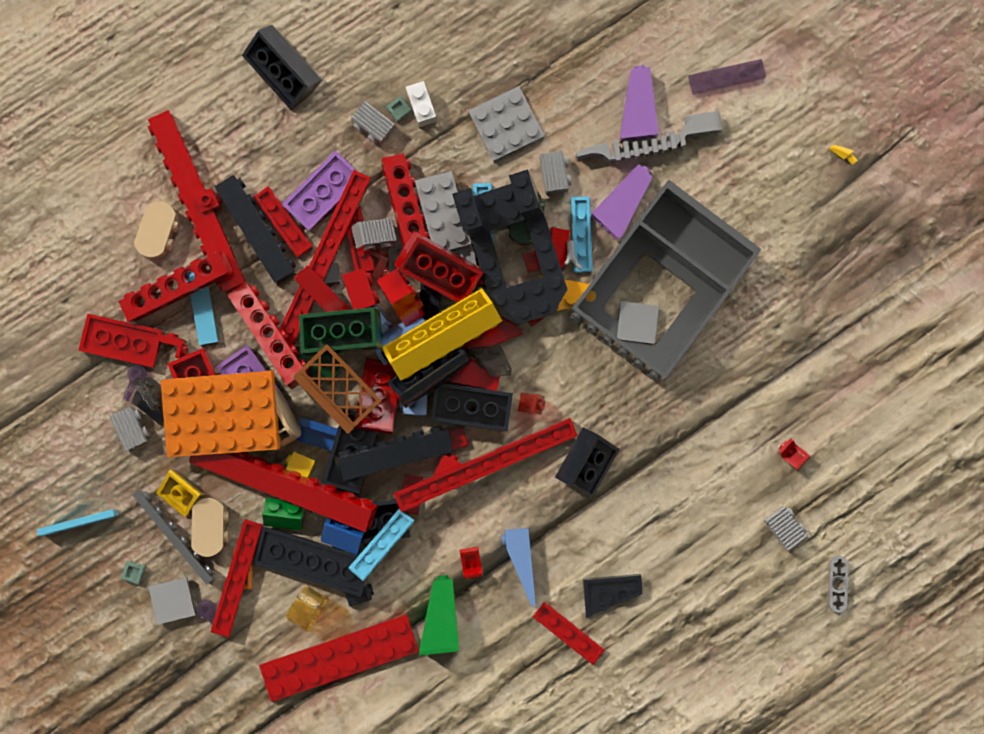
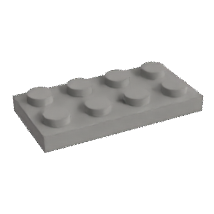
(440, 211)

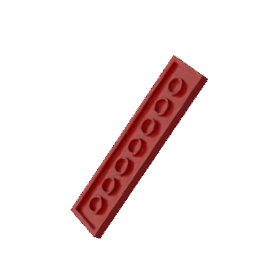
(338, 658)

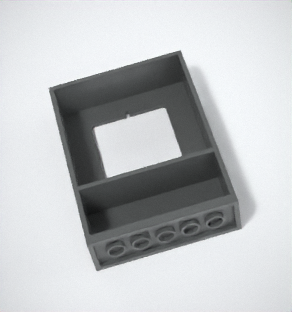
(692, 247)

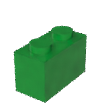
(283, 514)

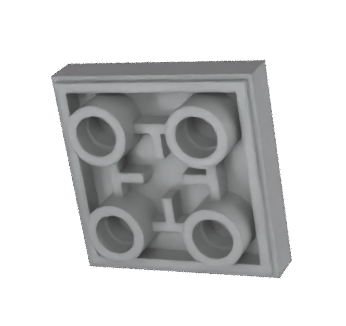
(637, 322)
(172, 601)

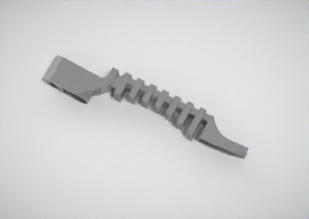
(695, 126)

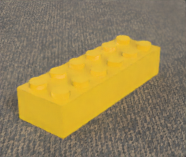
(441, 334)

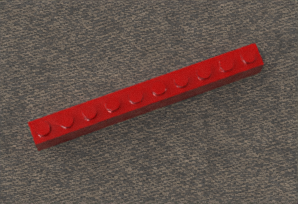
(189, 184)
(291, 487)

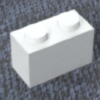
(421, 104)

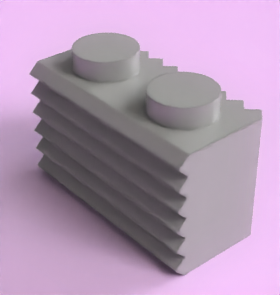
(372, 123)
(554, 172)
(374, 233)
(130, 429)
(786, 528)

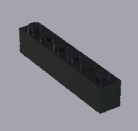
(255, 230)
(393, 453)

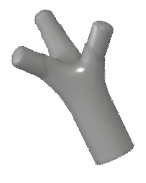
(571, 255)

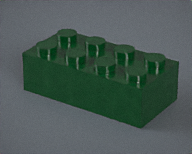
(341, 331)

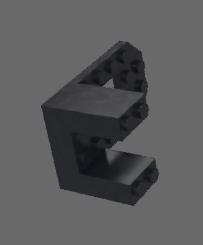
(499, 211)

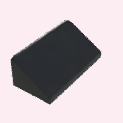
(430, 300)
(156, 415)

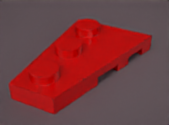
(502, 332)

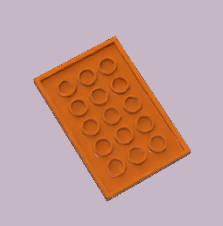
(220, 414)

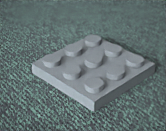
(506, 124)

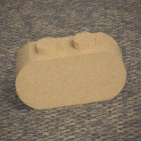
(156, 230)
(287, 424)
(209, 527)

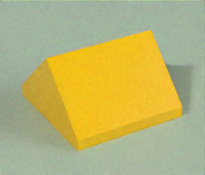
(179, 492)

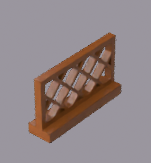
(324, 401)

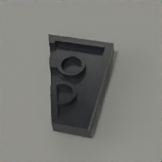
(608, 591)

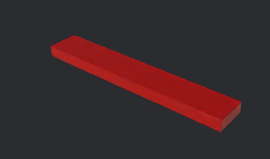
(236, 578)

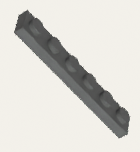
(178, 541)

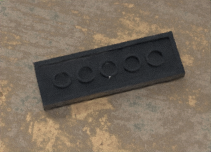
(308, 560)

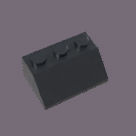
(587, 462)

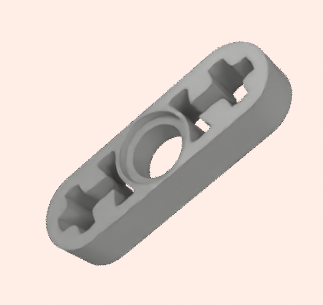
(832, 598)

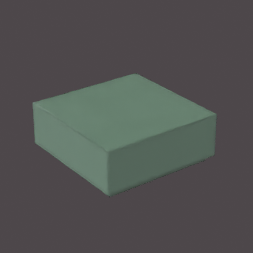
(399, 109)
(133, 572)

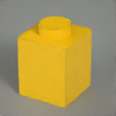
(300, 463)

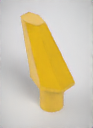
(844, 153)

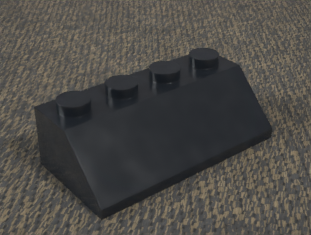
(281, 66)

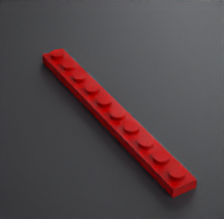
(327, 249)
(485, 464)

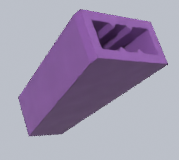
(639, 112)
(622, 202)

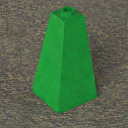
(440, 626)

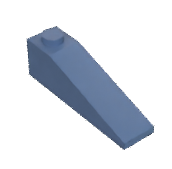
(518, 547)

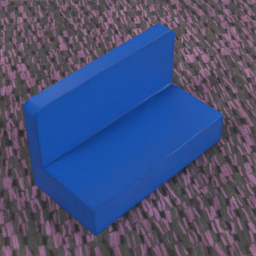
(317, 434)
(341, 536)

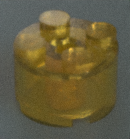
(306, 608)

